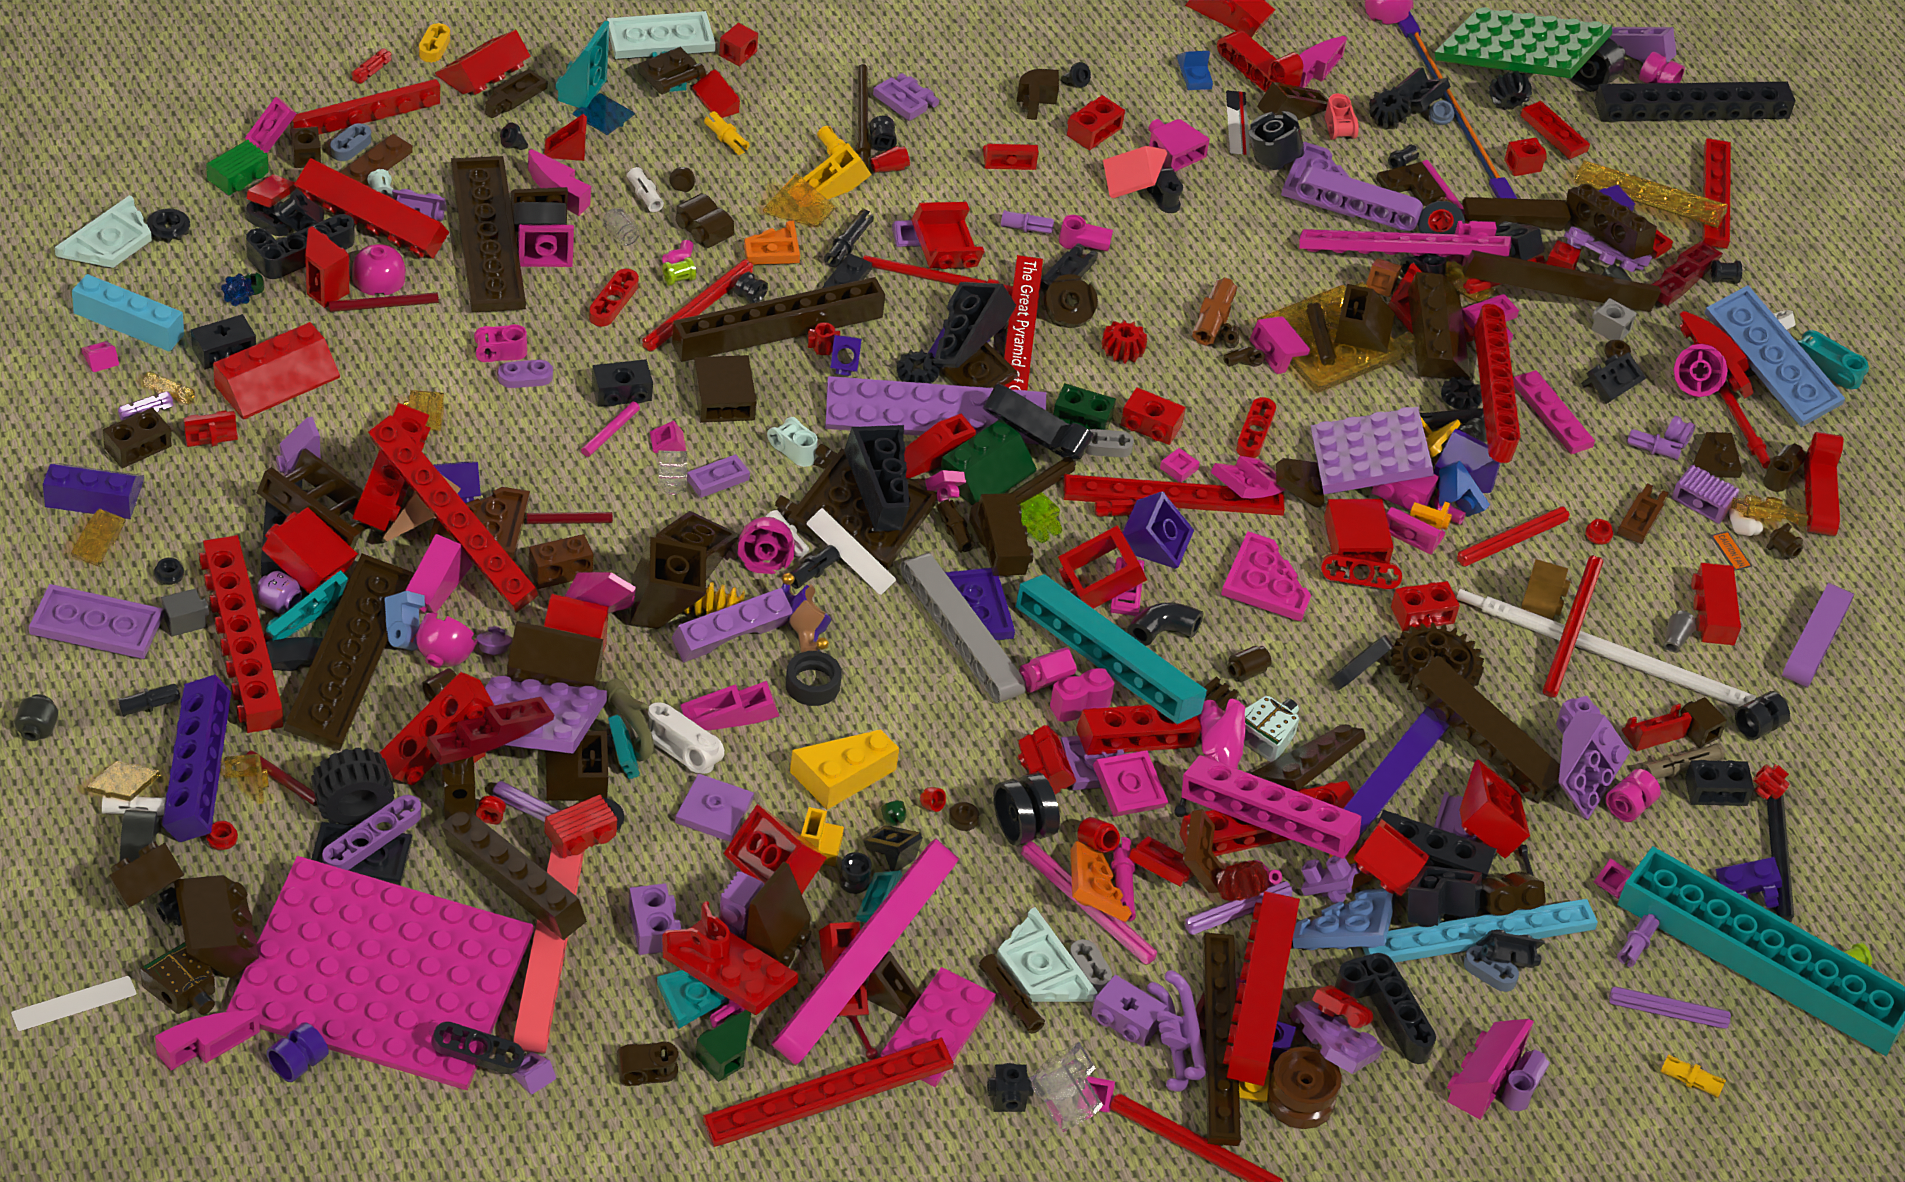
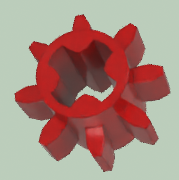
(822, 338)
(1771, 781)

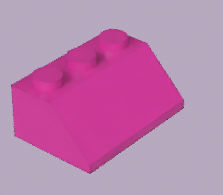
(1488, 1066)

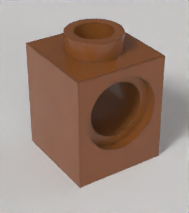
(1383, 277)

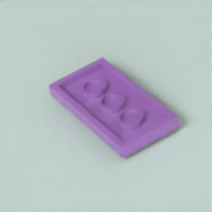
(96, 621)

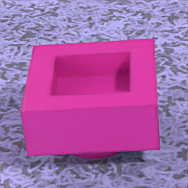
(1179, 465)

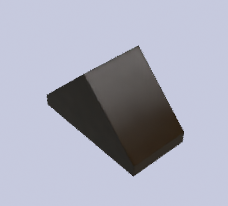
(891, 987)

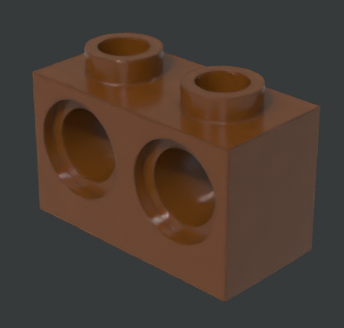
(560, 561)

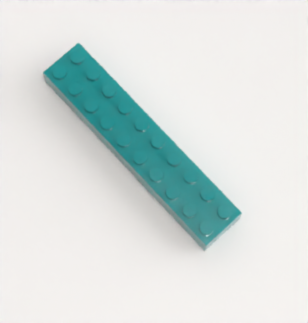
(1767, 950)

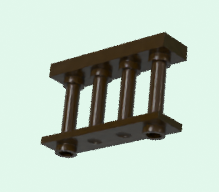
(290, 498)

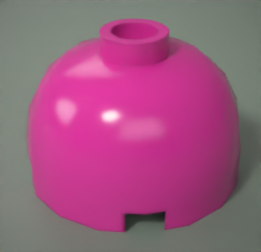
(1388, 10)
(378, 270)
(1700, 370)
(766, 540)
(444, 642)

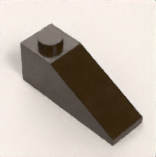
(1293, 99)

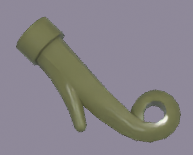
(619, 696)

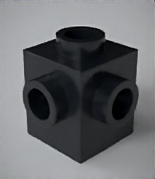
(1009, 1087)

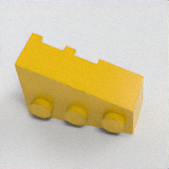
(844, 766)

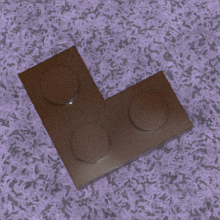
(1199, 853)

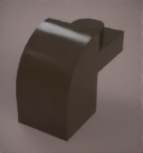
(1038, 87)

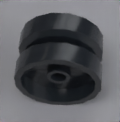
(1026, 808)

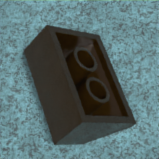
(554, 656)
(217, 922)

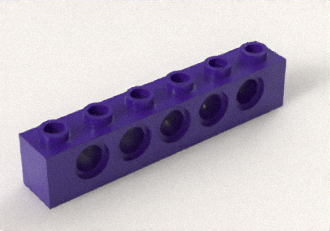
(197, 759)

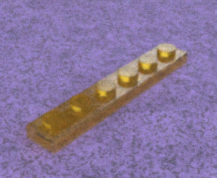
(1653, 194)

